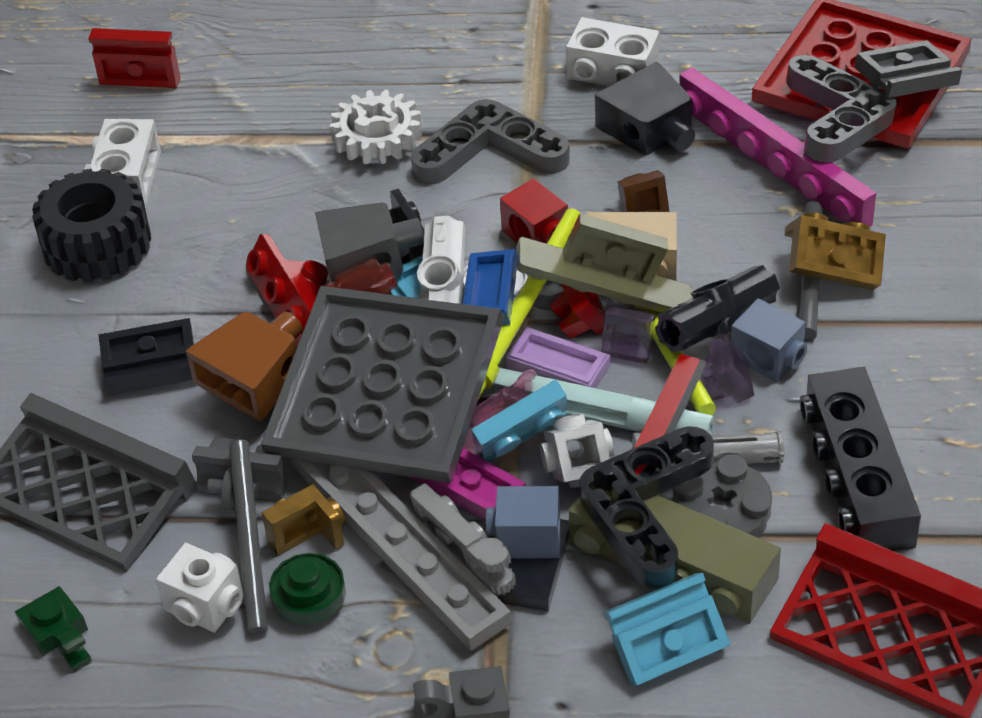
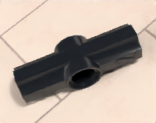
(715, 308)

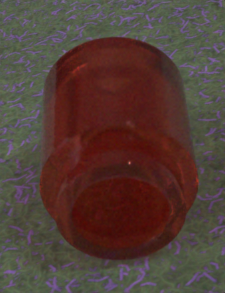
(367, 277)

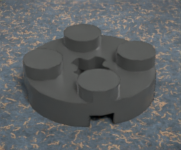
(735, 482)

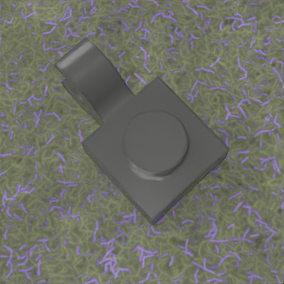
(469, 695)

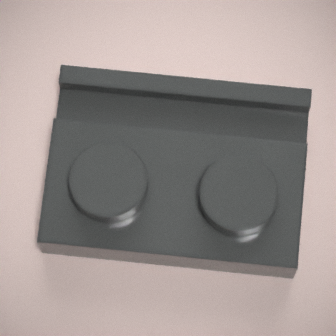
(907, 68)

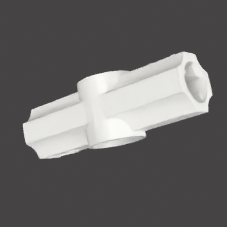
(443, 260)

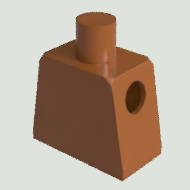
(246, 361)

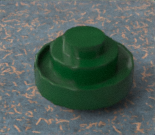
(307, 588)

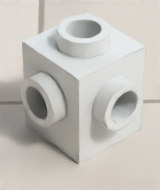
(594, 445)
(200, 587)

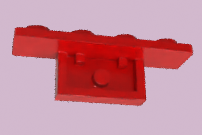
(285, 283)

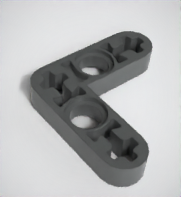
(852, 104)
(490, 124)

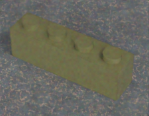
(735, 564)

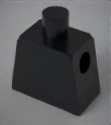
(646, 111)

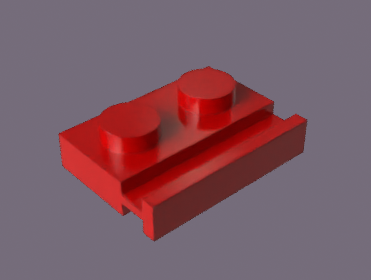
(134, 58)

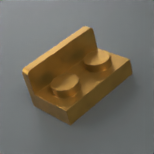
(836, 251)

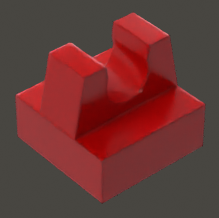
(582, 311)

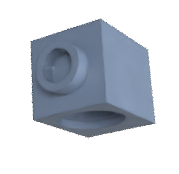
(769, 339)

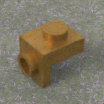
(302, 517)

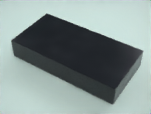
(536, 577)

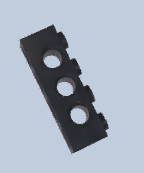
(860, 459)

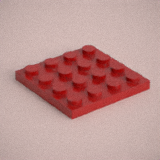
(835, 35)

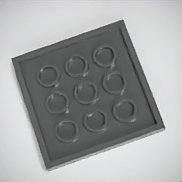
(384, 383)

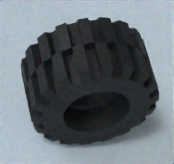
(92, 225)

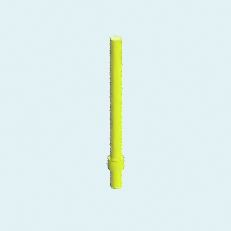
(525, 300)

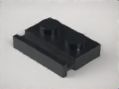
(146, 356)

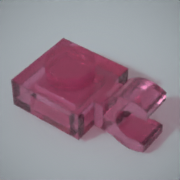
(502, 399)

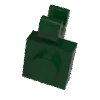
(55, 623)

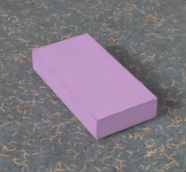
(557, 359)

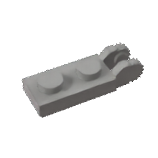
(467, 541)

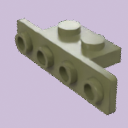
(607, 262)

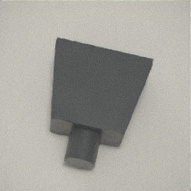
(362, 233)

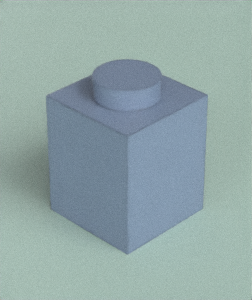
(526, 520)

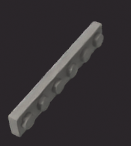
(411, 551)

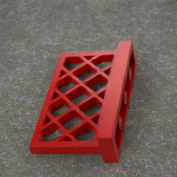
(903, 581)

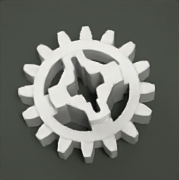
(376, 126)

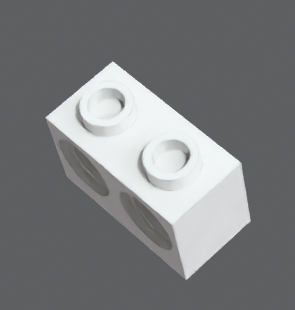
(609, 51)
(128, 148)

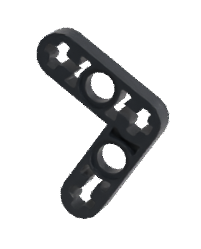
(632, 490)

